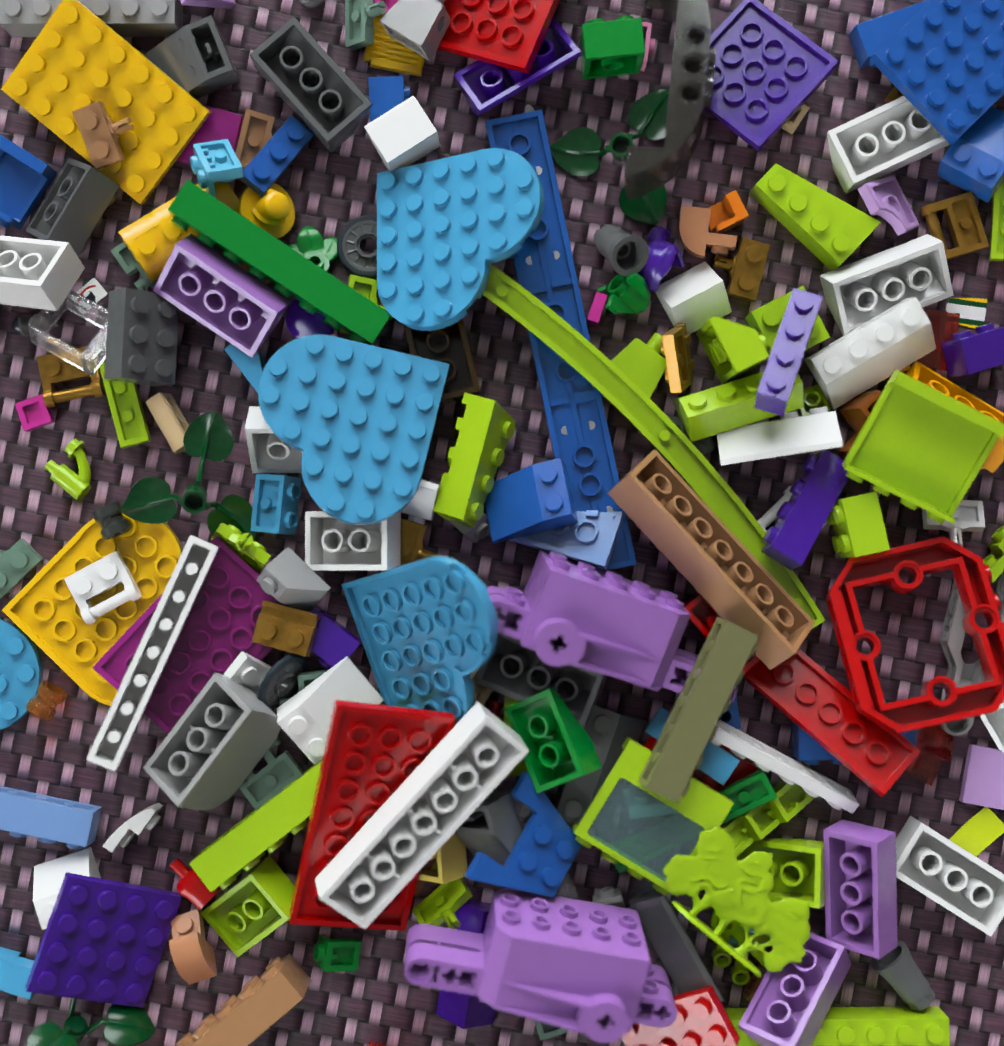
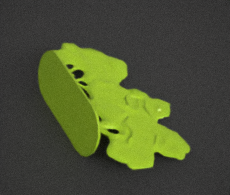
(739, 896)

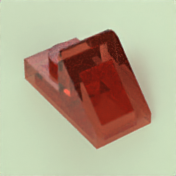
(934, 748)

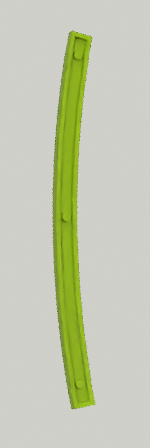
(648, 420)

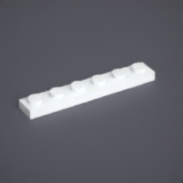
(786, 767)

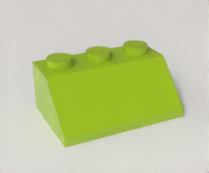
(732, 347)

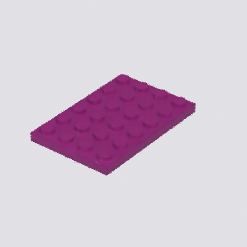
(209, 642)

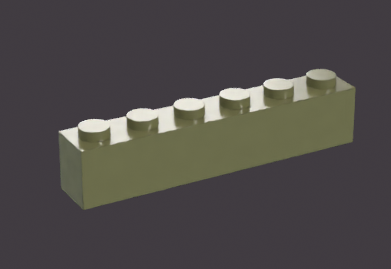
(698, 710)

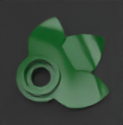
(314, 248)

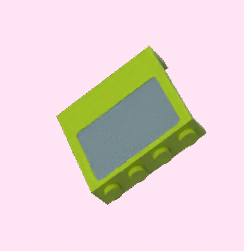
(644, 826)

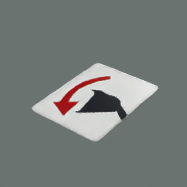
(92, 291)

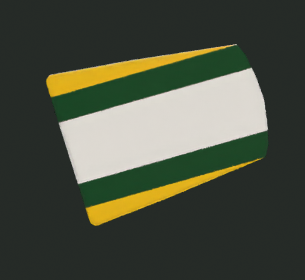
(971, 310)

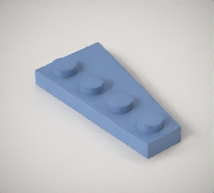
(586, 541)

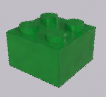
(611, 47)

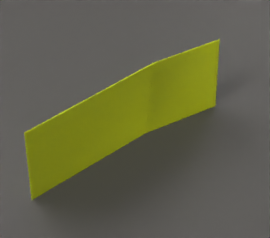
(979, 832)

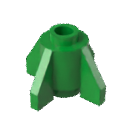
(627, 294)

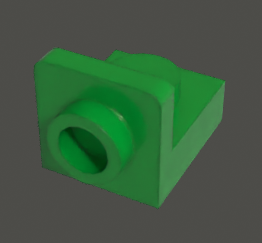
(337, 954)

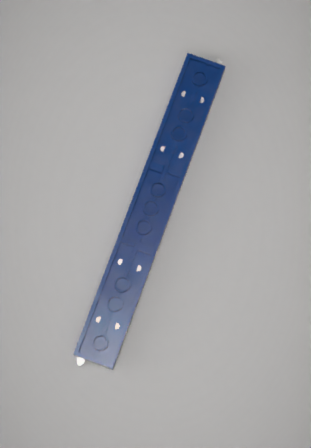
(548, 272)

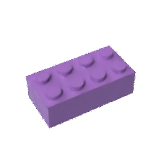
(860, 887)

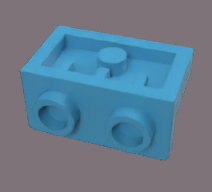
(276, 504)

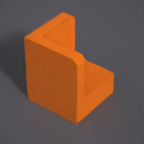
(727, 214)

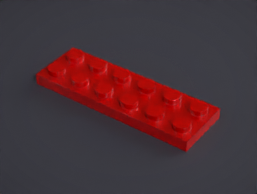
(830, 717)

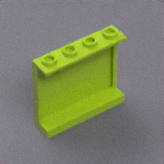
(922, 447)

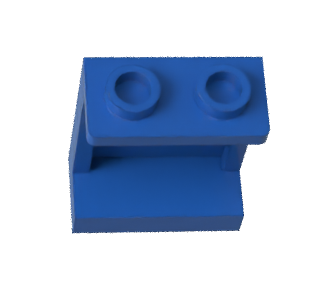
(21, 183)

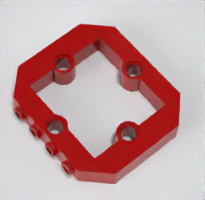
(976, 596)

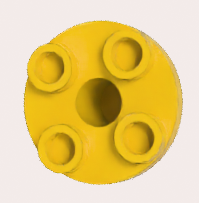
(271, 212)

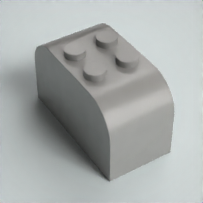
(213, 745)

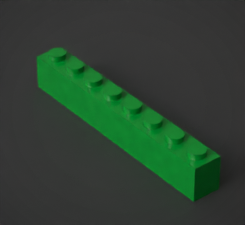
(278, 263)

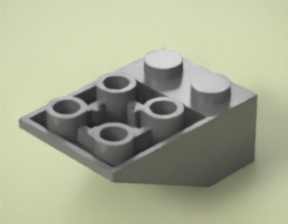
(196, 58)
(492, 827)

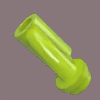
(74, 484)

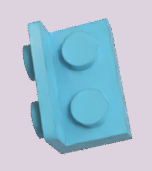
(215, 163)

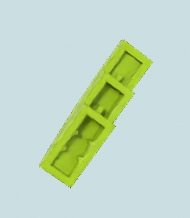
(762, 820)

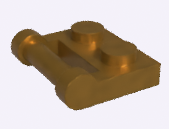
(962, 222)
(57, 371)

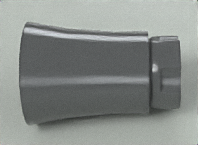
(623, 251)
(905, 977)

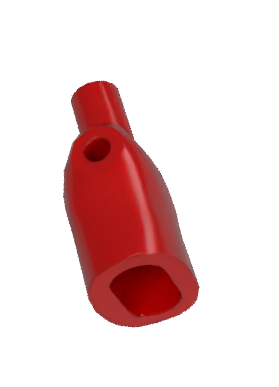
(191, 885)

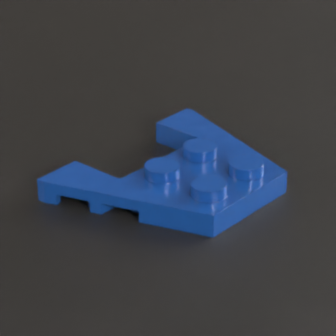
(540, 853)

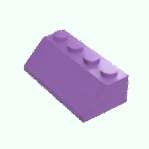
(220, 295)
(795, 1001)

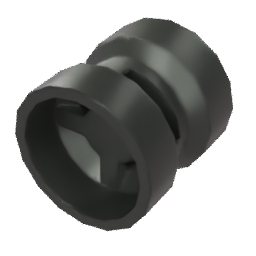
(111, 520)

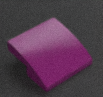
(218, 126)

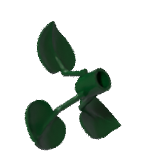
(579, 153)
(151, 498)
(123, 1028)

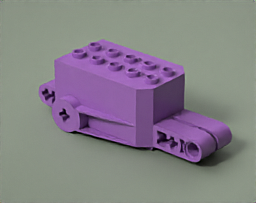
(598, 623)
(550, 963)

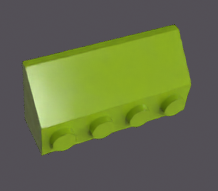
(728, 407)

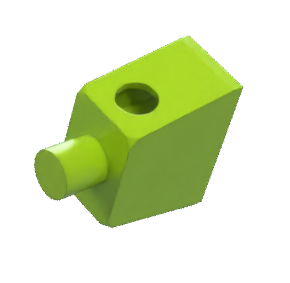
(642, 363)

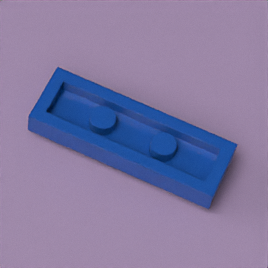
(276, 156)

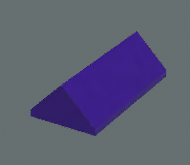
(490, 84)
(462, 1008)

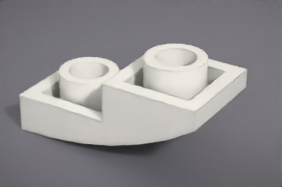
(138, 823)

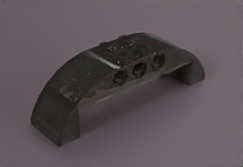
(688, 97)

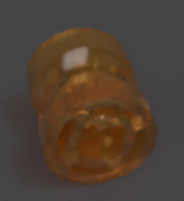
(46, 700)

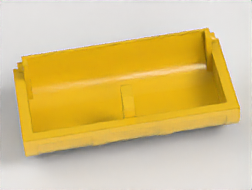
(155, 236)

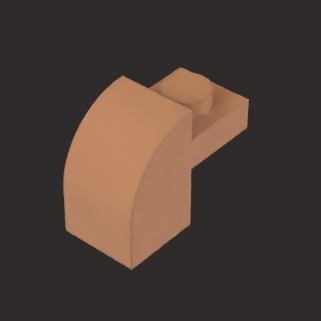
(695, 234)
(190, 950)

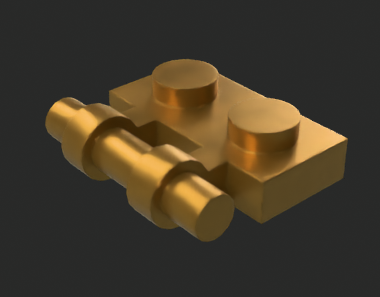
(678, 360)

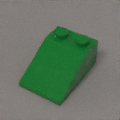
(555, 740)

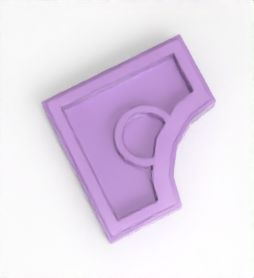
(888, 201)

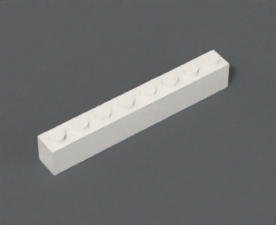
(153, 653)

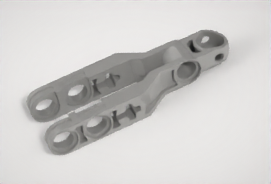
(951, 644)

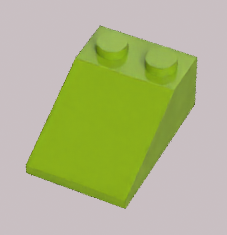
(795, 868)
(252, 907)

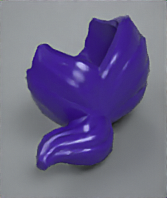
(661, 257)

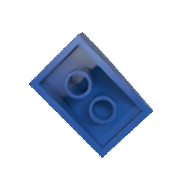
(977, 157)
(531, 501)

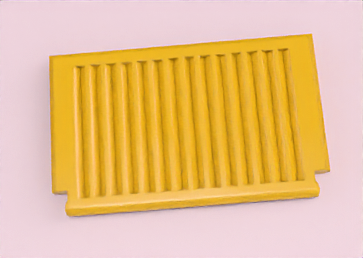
(390, 54)

